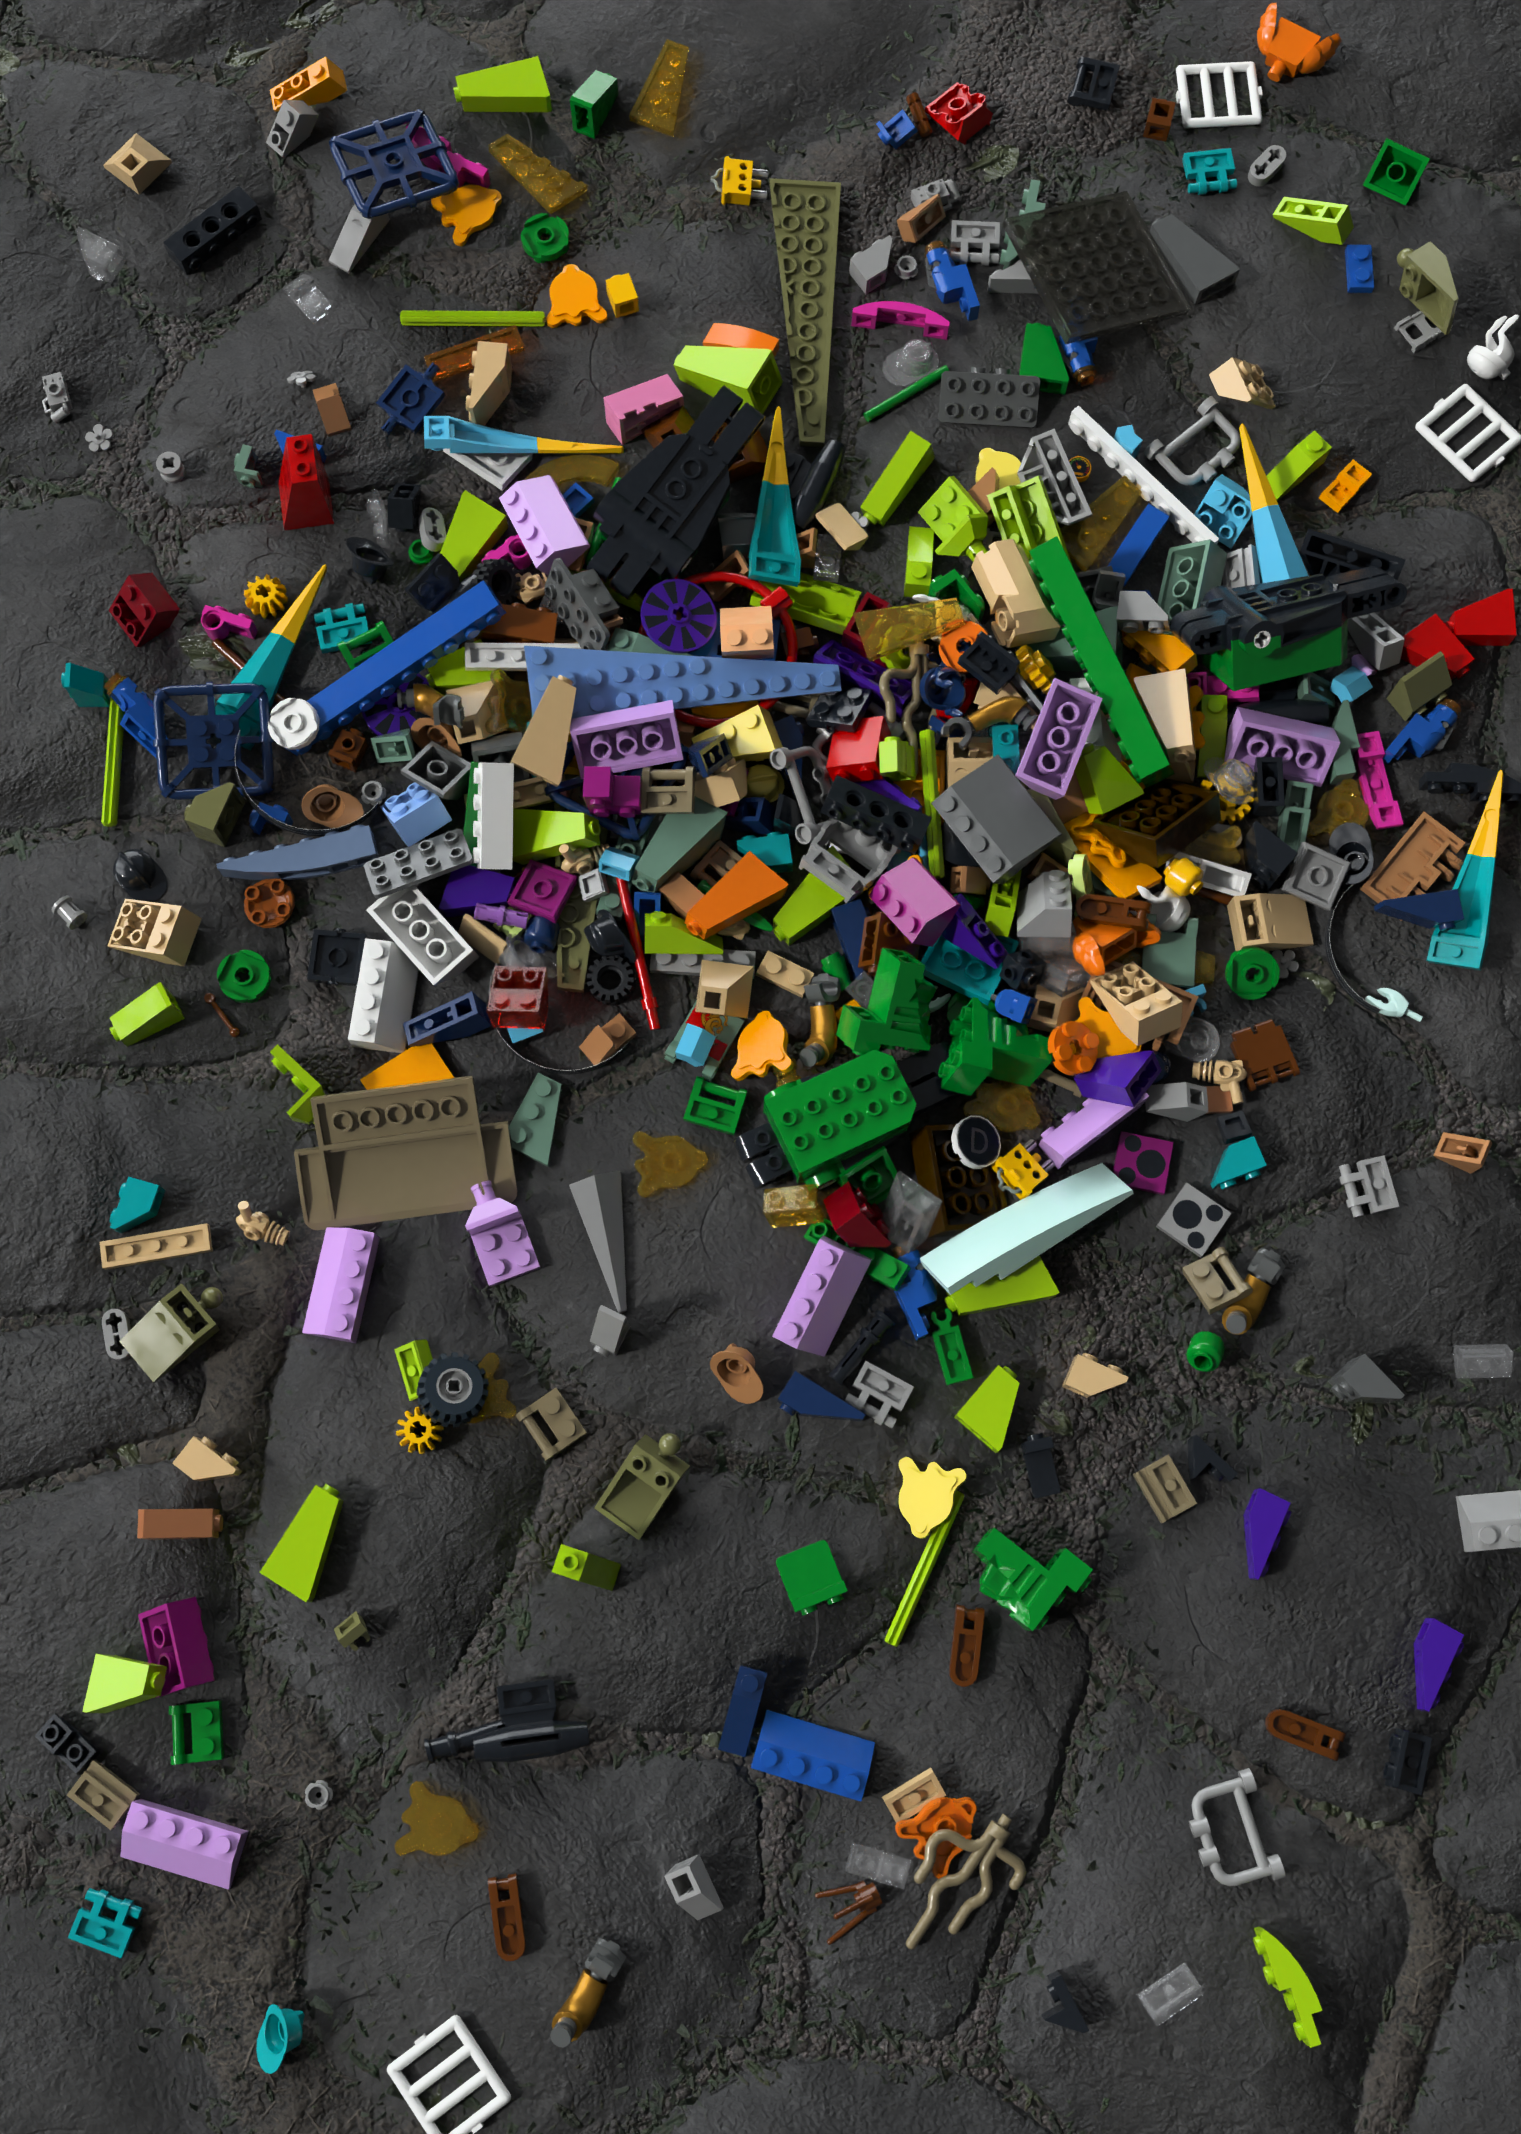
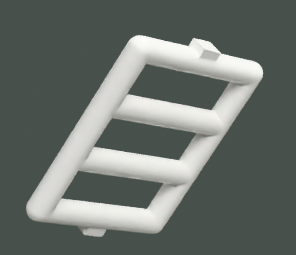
(1227, 69)
(1456, 459)
(486, 2073)

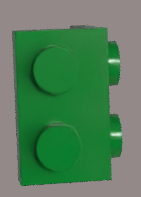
(957, 586)
(811, 1577)

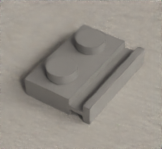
(1241, 568)

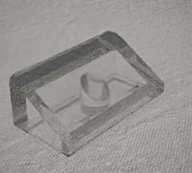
(1483, 1361)
(1170, 1994)

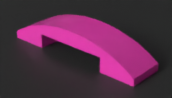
(901, 313)
(1374, 782)

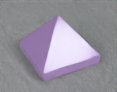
(1363, 665)

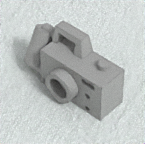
(927, 191)
(57, 397)

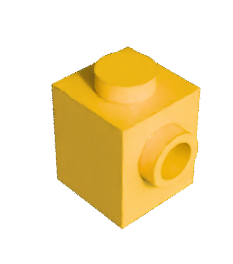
(622, 295)

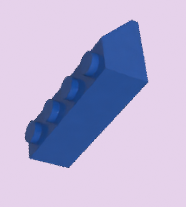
(813, 1755)

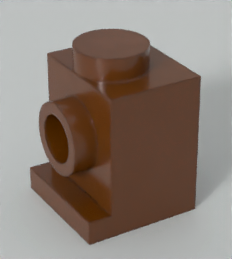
(1159, 119)
(806, 644)
(349, 757)

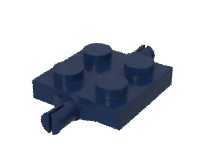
(410, 398)

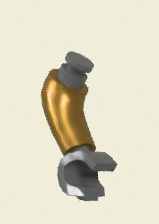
(430, 702)
(1005, 709)
(823, 1035)
(1243, 1314)
(587, 1994)

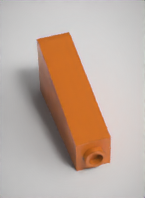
(735, 896)

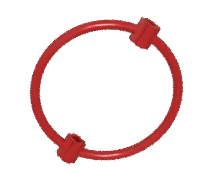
(779, 602)

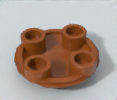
(269, 903)

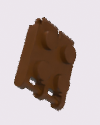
(1263, 1053)

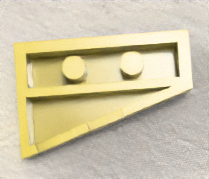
(749, 735)

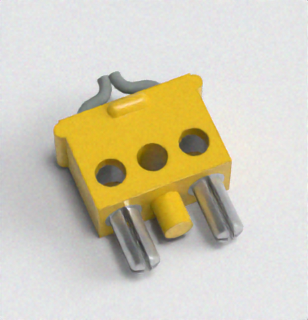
(738, 181)
(1021, 1170)

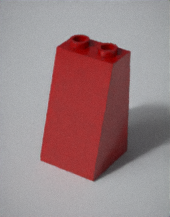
(304, 485)

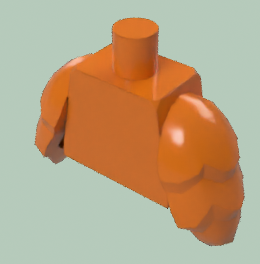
(1292, 47)
(1101, 944)

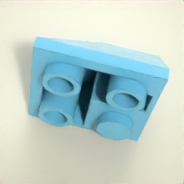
(1225, 510)

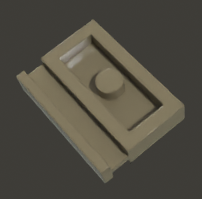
(1164, 1488)
(103, 1794)

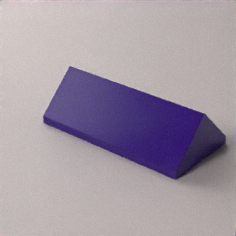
(861, 673)

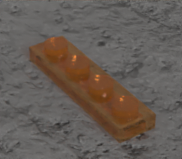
(459, 357)

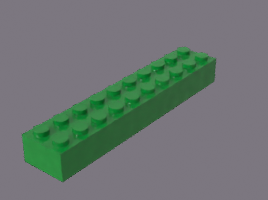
(1099, 658)

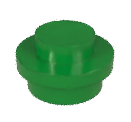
(419, 554)

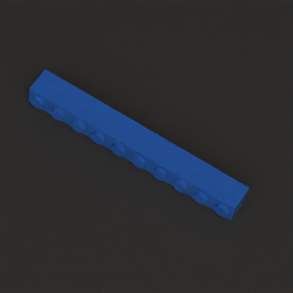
(404, 659)

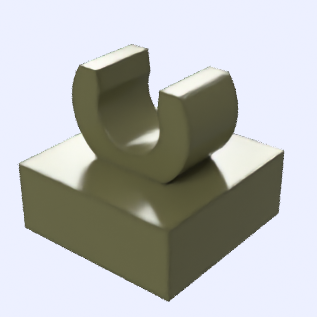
(350, 1630)

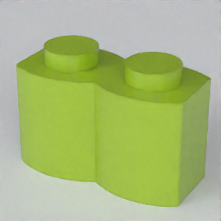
(897, 759)

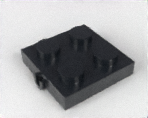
(840, 709)
(335, 957)

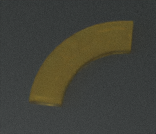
(579, 468)

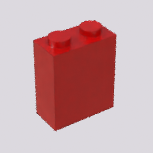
(857, 754)

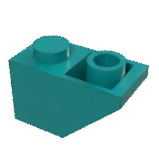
(85, 686)
(772, 850)
(1238, 1161)
(137, 1204)

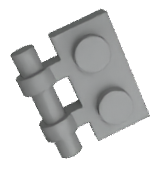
(975, 235)
(1376, 1184)
(882, 1386)

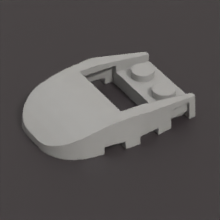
(862, 847)

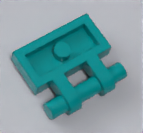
(1209, 164)
(345, 630)
(101, 1931)

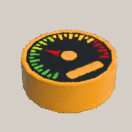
(1081, 467)

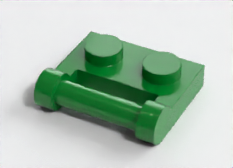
(346, 647)
(714, 1113)
(206, 1732)

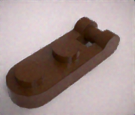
(1113, 911)
(966, 1646)
(1304, 1733)
(507, 1917)

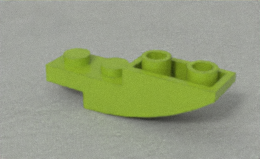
(1286, 1973)

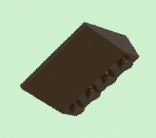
(1161, 821)
(965, 1192)

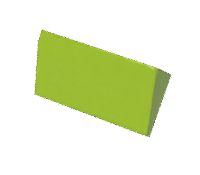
(412, 1361)

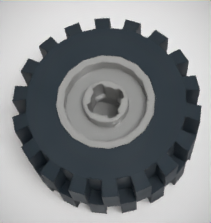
(452, 1389)

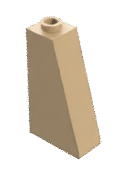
(1168, 708)
(546, 737)

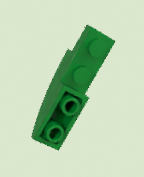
(882, 1267)

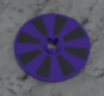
(697, 616)
(386, 719)

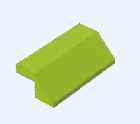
(1025, 514)
(817, 602)

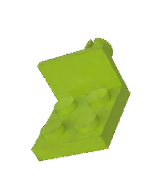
(956, 520)
(302, 1109)

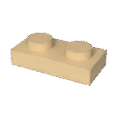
(784, 974)
(913, 1795)

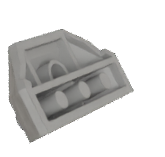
(1048, 459)

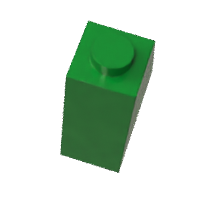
(593, 102)
(1043, 359)

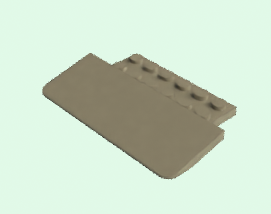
(401, 1154)

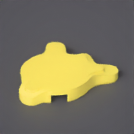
(1004, 464)
(927, 1496)

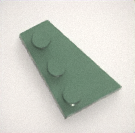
(535, 1120)

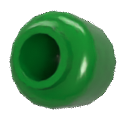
(1205, 1351)

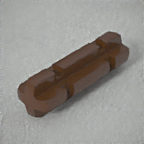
(919, 114)

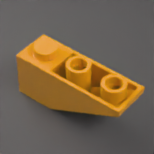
(313, 85)
(1160, 650)

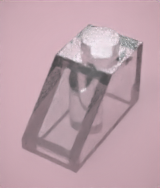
(101, 256)
(1063, 975)

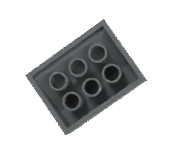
(996, 819)

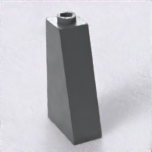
(1192, 260)

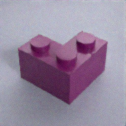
(610, 793)

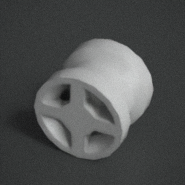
(170, 474)

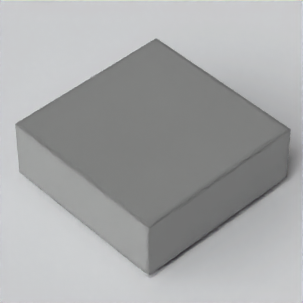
(593, 885)

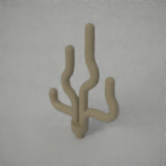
(918, 667)
(984, 1851)

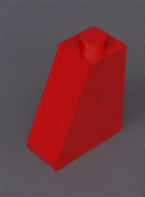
(1486, 621)
(1432, 638)

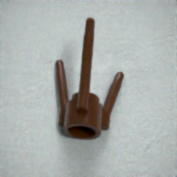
(866, 1900)

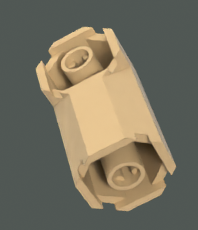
(1014, 596)

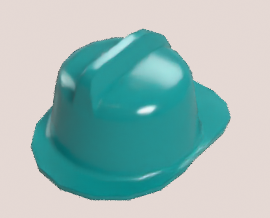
(278, 2036)

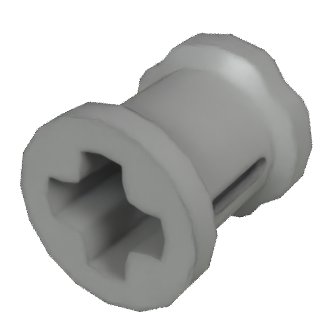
(69, 912)

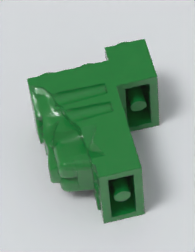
(895, 1011)
(991, 1048)
(1023, 1583)

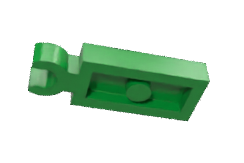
(950, 1350)

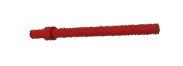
(649, 1002)

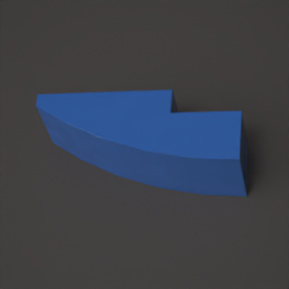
(1139, 541)

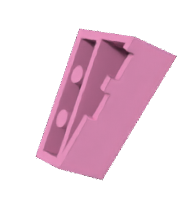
(640, 406)

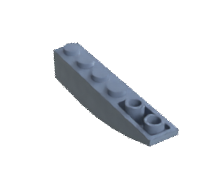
(306, 859)

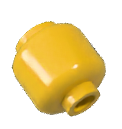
(1183, 877)

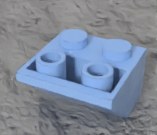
(415, 813)

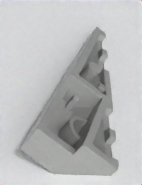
(602, 1214)

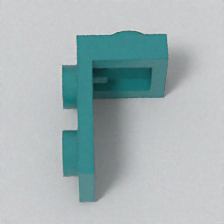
(1006, 743)

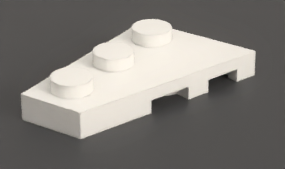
(494, 467)

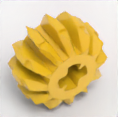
(262, 587)
(413, 1438)

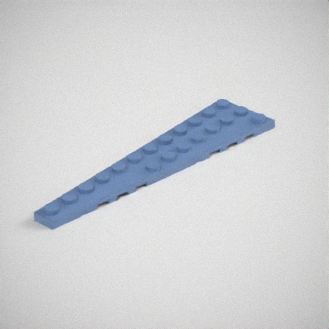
(633, 679)

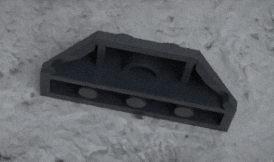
(1337, 555)

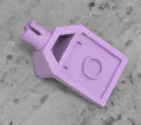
(500, 1237)

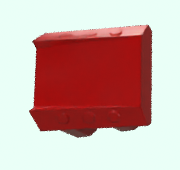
(960, 112)

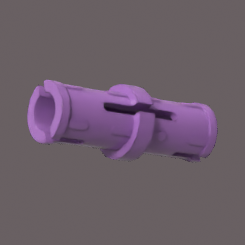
(501, 915)

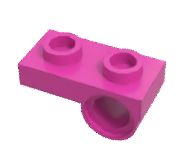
(507, 552)
(238, 624)

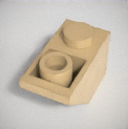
(1091, 1378)
(204, 1463)

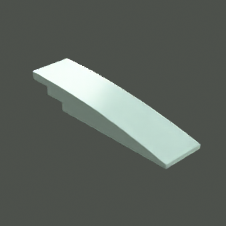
(1024, 1229)

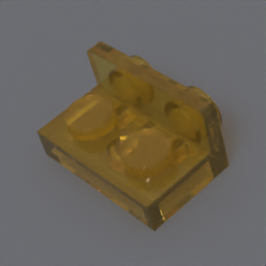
(792, 1206)

